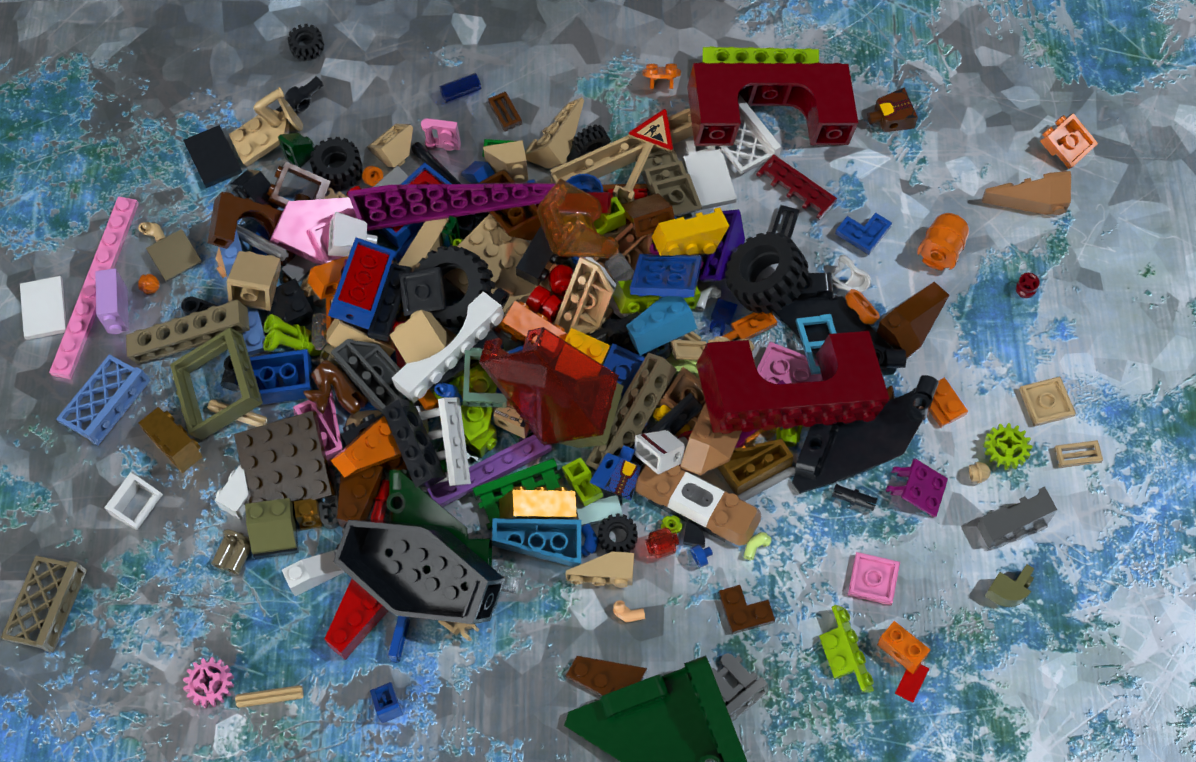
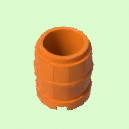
(944, 241)

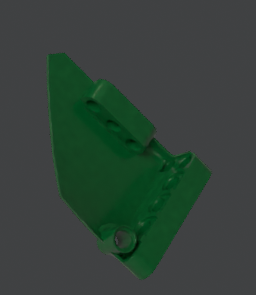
(662, 719)

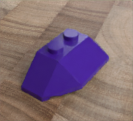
(716, 263)

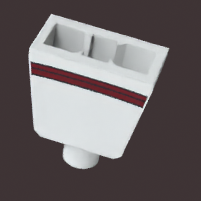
(660, 450)

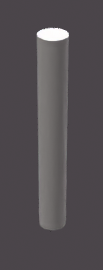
(767, 483)

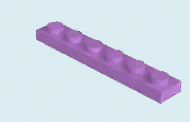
(491, 469)

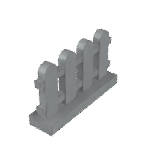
(753, 689)

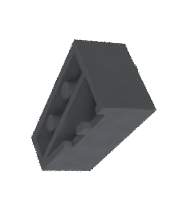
(1017, 519)

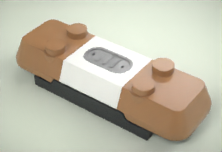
(700, 503)

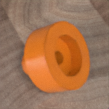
(372, 175)

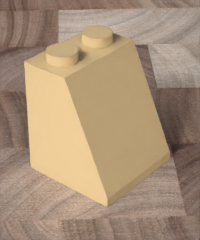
(254, 280)
(420, 337)

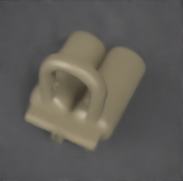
(232, 552)

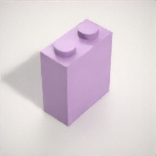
(111, 301)

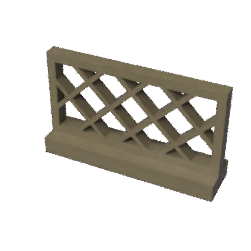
(58, 606)

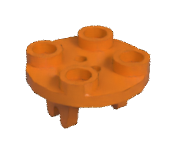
(668, 72)

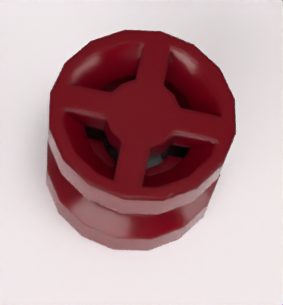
(1030, 280)

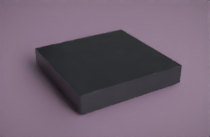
(422, 291)

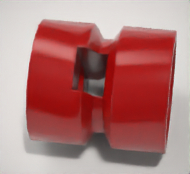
(542, 302)

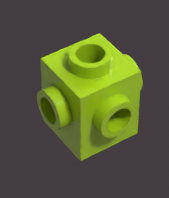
(484, 443)

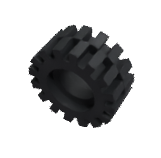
(308, 50)
(590, 139)
(617, 522)

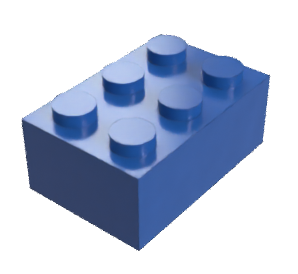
(283, 375)

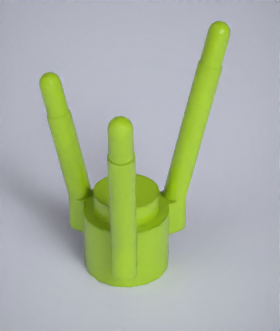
(789, 435)

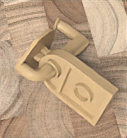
(262, 132)

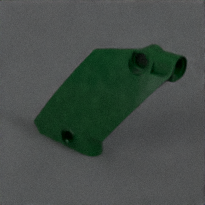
(422, 509)

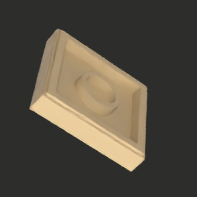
(1047, 401)

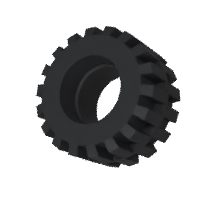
(332, 151)

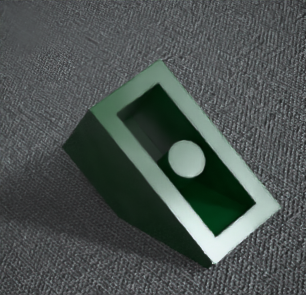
(296, 148)

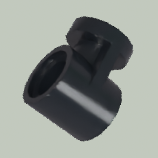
(229, 378)

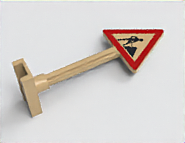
(654, 133)

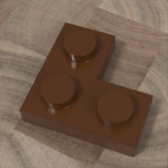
(743, 616)

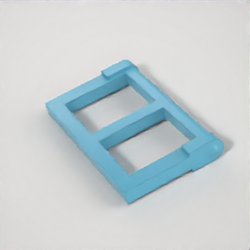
(801, 322)

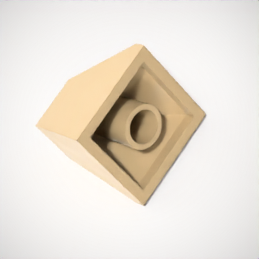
(393, 145)

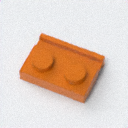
(946, 404)

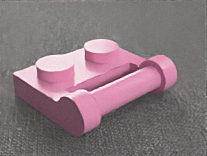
(447, 133)

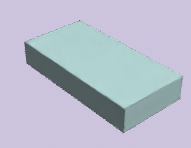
(598, 510)

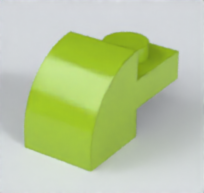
(579, 480)

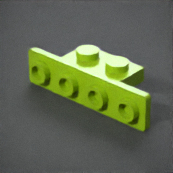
(843, 652)

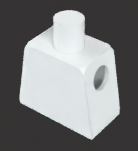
(343, 232)

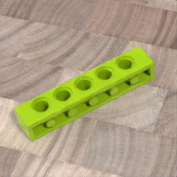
(756, 55)

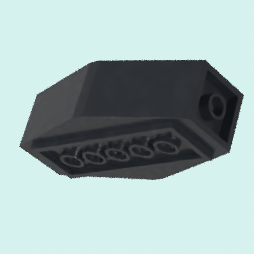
(401, 580)

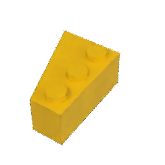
(691, 235)

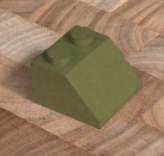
(271, 525)

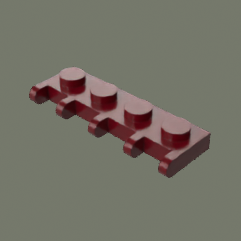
(798, 185)

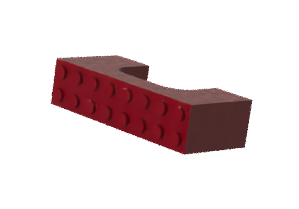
(815, 89)
(745, 401)

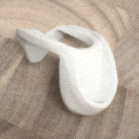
(859, 279)

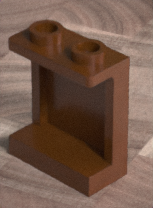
(647, 213)

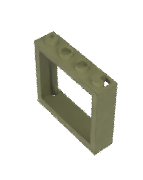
(181, 370)

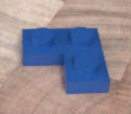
(865, 236)

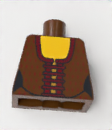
(894, 112)

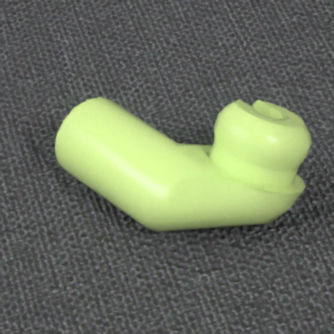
(755, 542)

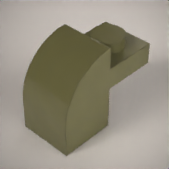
(1009, 592)

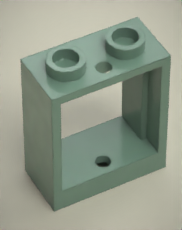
(479, 399)

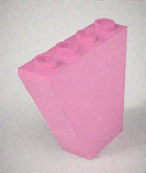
(301, 215)

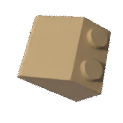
(508, 157)

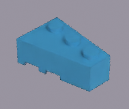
(661, 323)

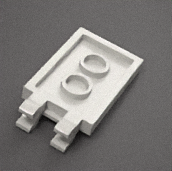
(709, 175)

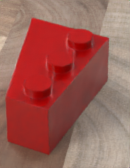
(353, 620)

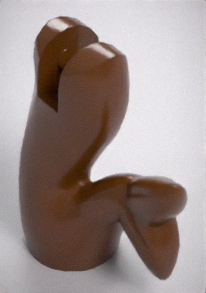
(346, 392)

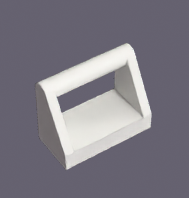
(125, 494)

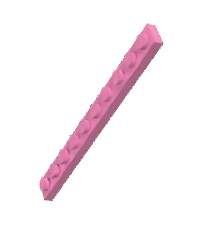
(85, 308)

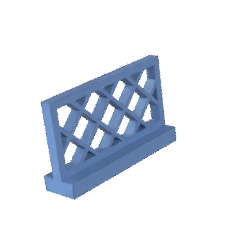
(114, 406)

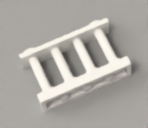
(453, 438)

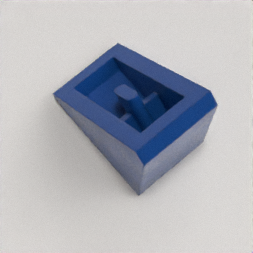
(477, 172)
(386, 702)

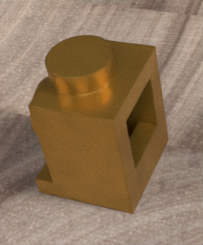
(307, 514)

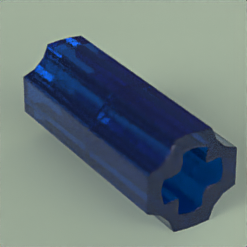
(460, 87)

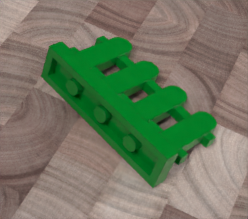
(507, 483)

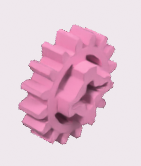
(217, 681)

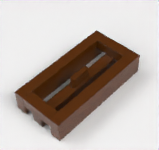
(497, 98)

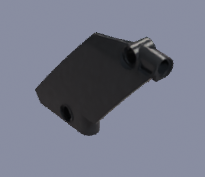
(818, 301)
(862, 445)

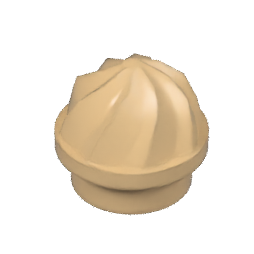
(979, 472)

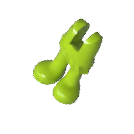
(299, 338)

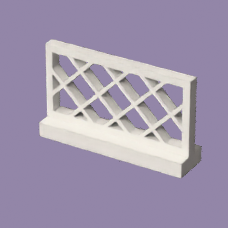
(761, 135)

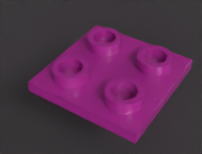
(923, 487)

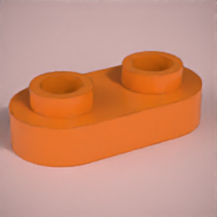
(862, 306)

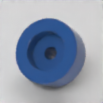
(700, 555)

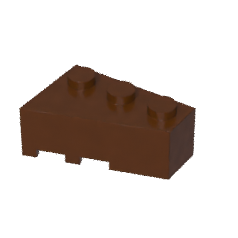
(358, 494)

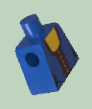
(617, 473)

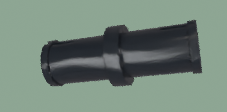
(854, 497)

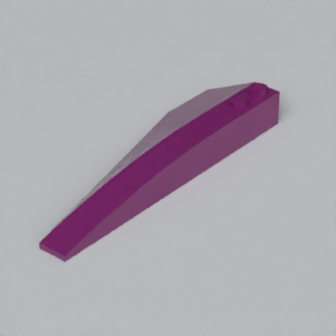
(417, 203)

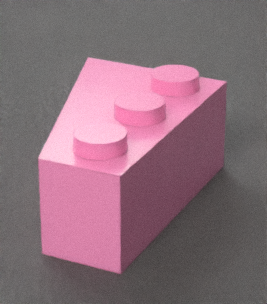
(327, 424)

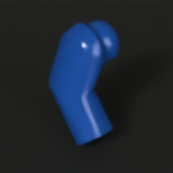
(447, 391)
(591, 541)

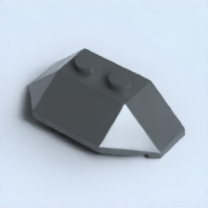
(369, 370)

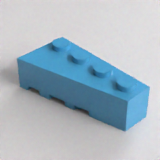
(542, 538)

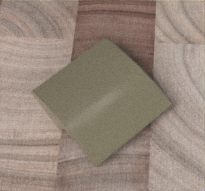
(173, 255)

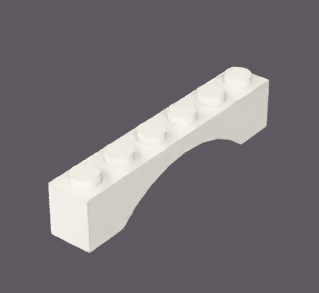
(419, 376)

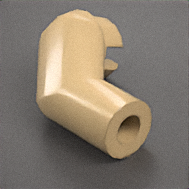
(151, 229)

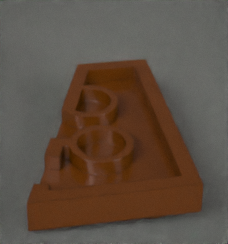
(603, 675)

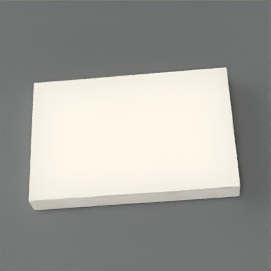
(43, 307)

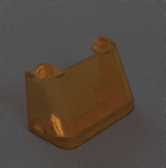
(568, 223)

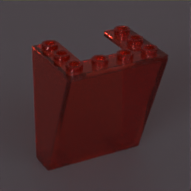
(552, 386)

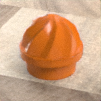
(148, 284)

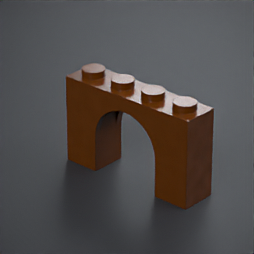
(229, 209)

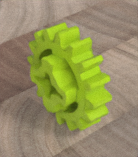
(1001, 452)

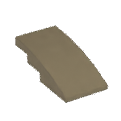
(668, 177)

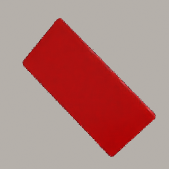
(911, 683)

